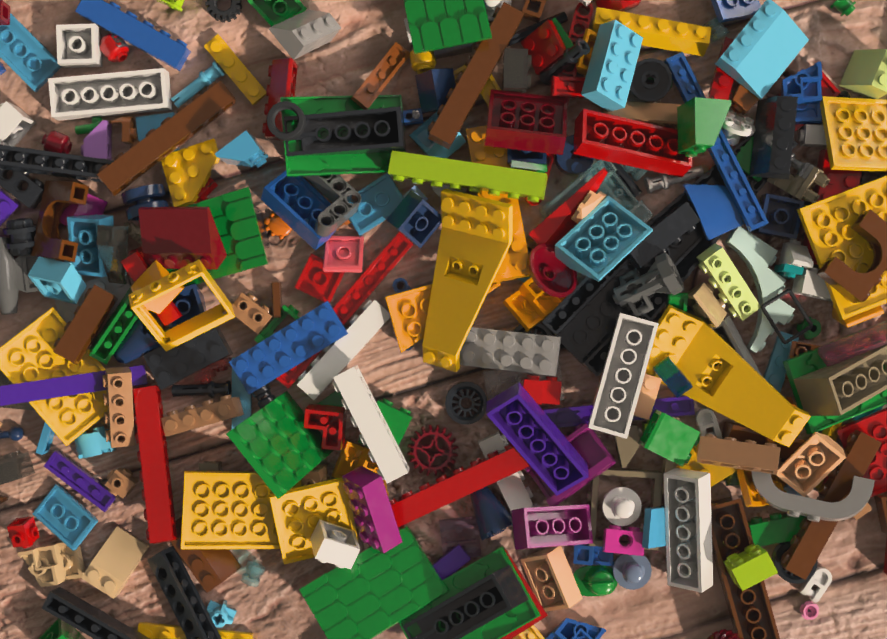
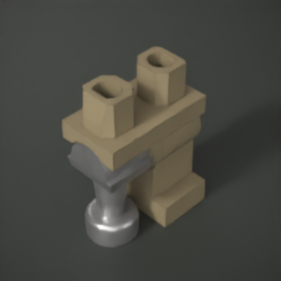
(803, 182)

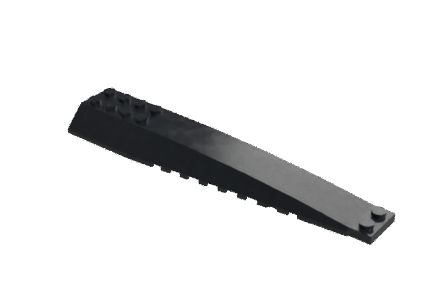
(590, 314)

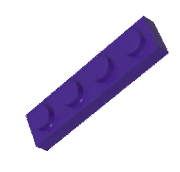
(80, 480)

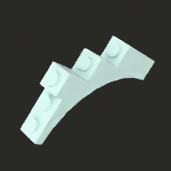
(768, 283)

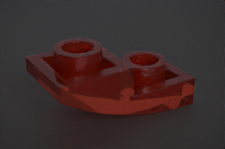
(209, 371)

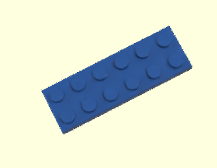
(288, 347)

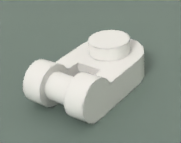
(705, 419)
(822, 579)

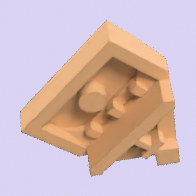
(589, 203)

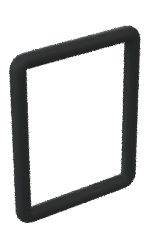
(799, 307)

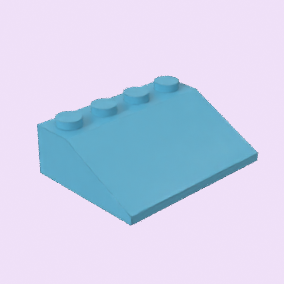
(763, 49)
(601, 239)

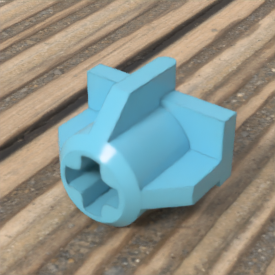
(220, 613)

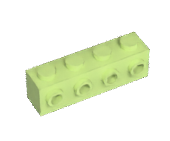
(728, 282)

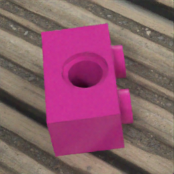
(612, 545)

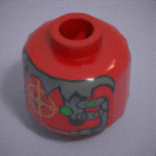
(114, 48)

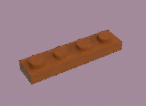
(380, 76)

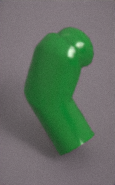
(87, 128)

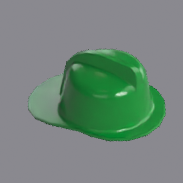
(595, 580)

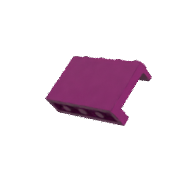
(592, 451)

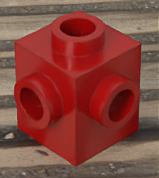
(23, 532)

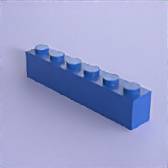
(135, 32)

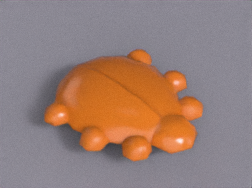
(277, 226)

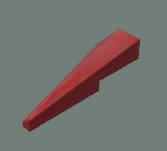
(559, 221)

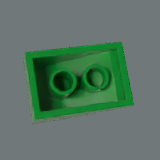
(277, 10)

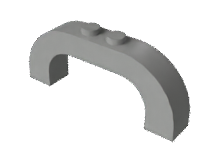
(812, 508)

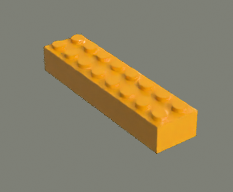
(516, 259)

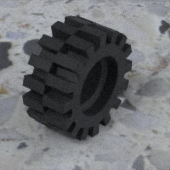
(225, 15)

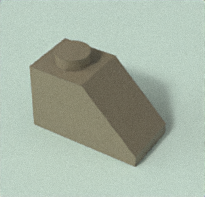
(627, 447)

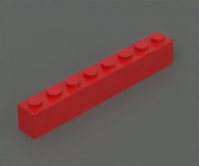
(154, 465)
(457, 485)

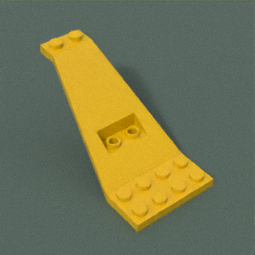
(475, 236)
(732, 385)

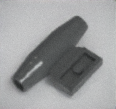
(14, 278)

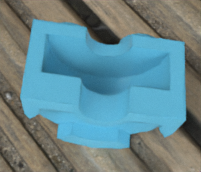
(92, 443)

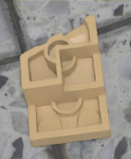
(54, 563)

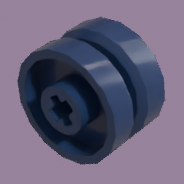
(143, 197)

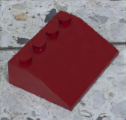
(526, 122)
(180, 237)

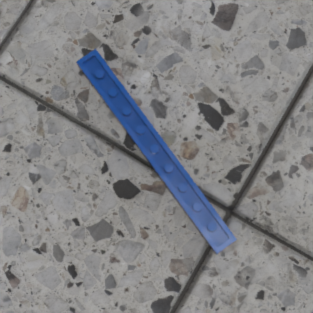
(721, 151)

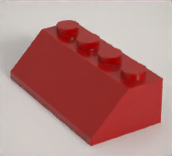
(282, 84)

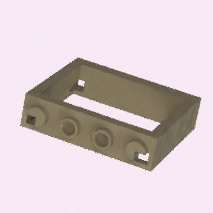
(592, 495)

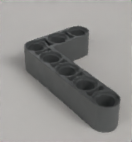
(340, 202)

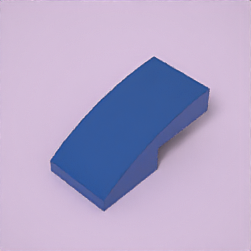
(592, 555)

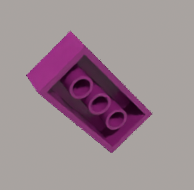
(372, 509)
(552, 526)

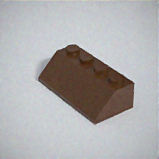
(744, 433)
(207, 565)

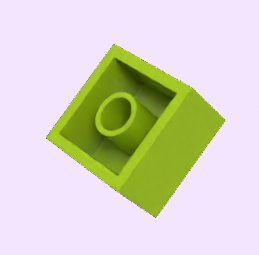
(750, 566)

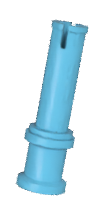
(205, 79)

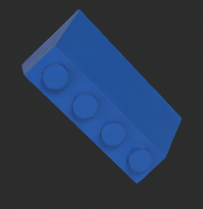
(297, 206)

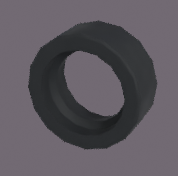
(283, 106)

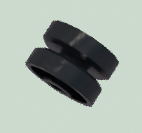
(662, 80)

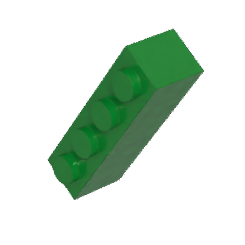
(114, 331)
(774, 529)

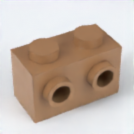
(252, 313)

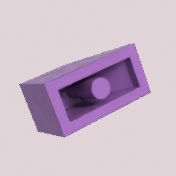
(98, 142)

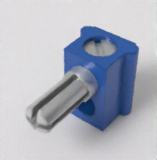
(416, 119)

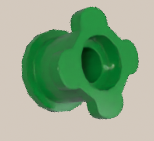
(844, 6)
(810, 334)

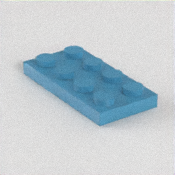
(26, 54)

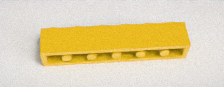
(659, 32)

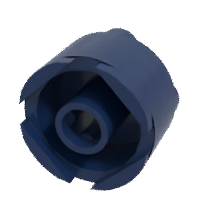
(567, 164)

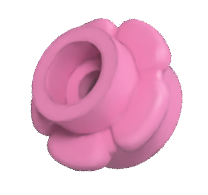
(812, 614)

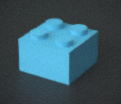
(57, 280)

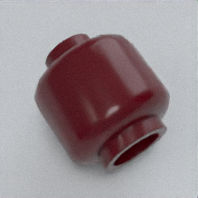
(56, 142)

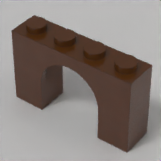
(55, 199)
(852, 284)

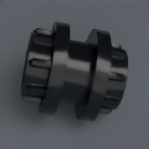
(20, 235)

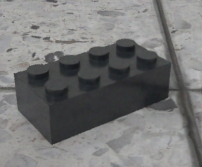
(187, 357)

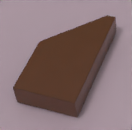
(276, 299)

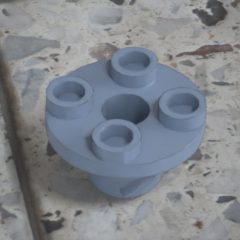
(631, 571)

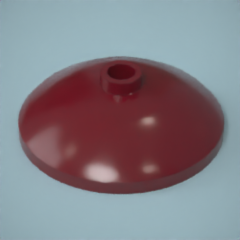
(550, 273)

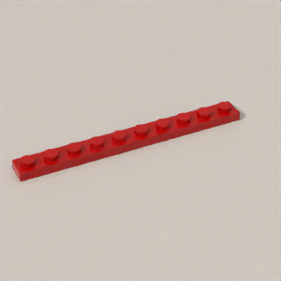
(358, 294)

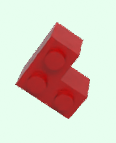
(543, 390)
(330, 420)

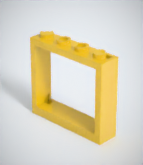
(191, 327)

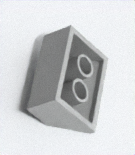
(305, 32)

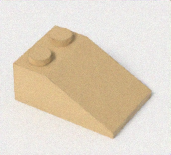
(706, 305)
(115, 562)

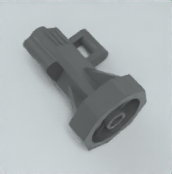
(660, 278)

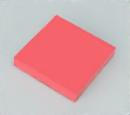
(343, 254)

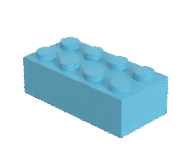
(612, 66)

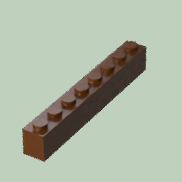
(474, 78)
(166, 138)
(813, 535)

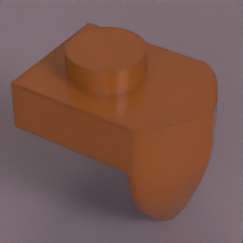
(129, 133)

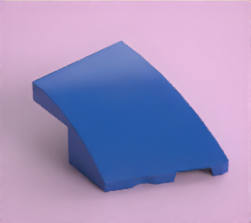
(807, 87)
(714, 208)
(575, 630)

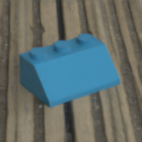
(243, 152)
(84, 232)

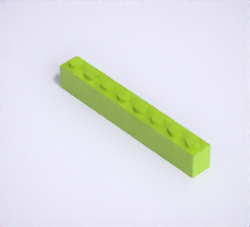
(467, 175)

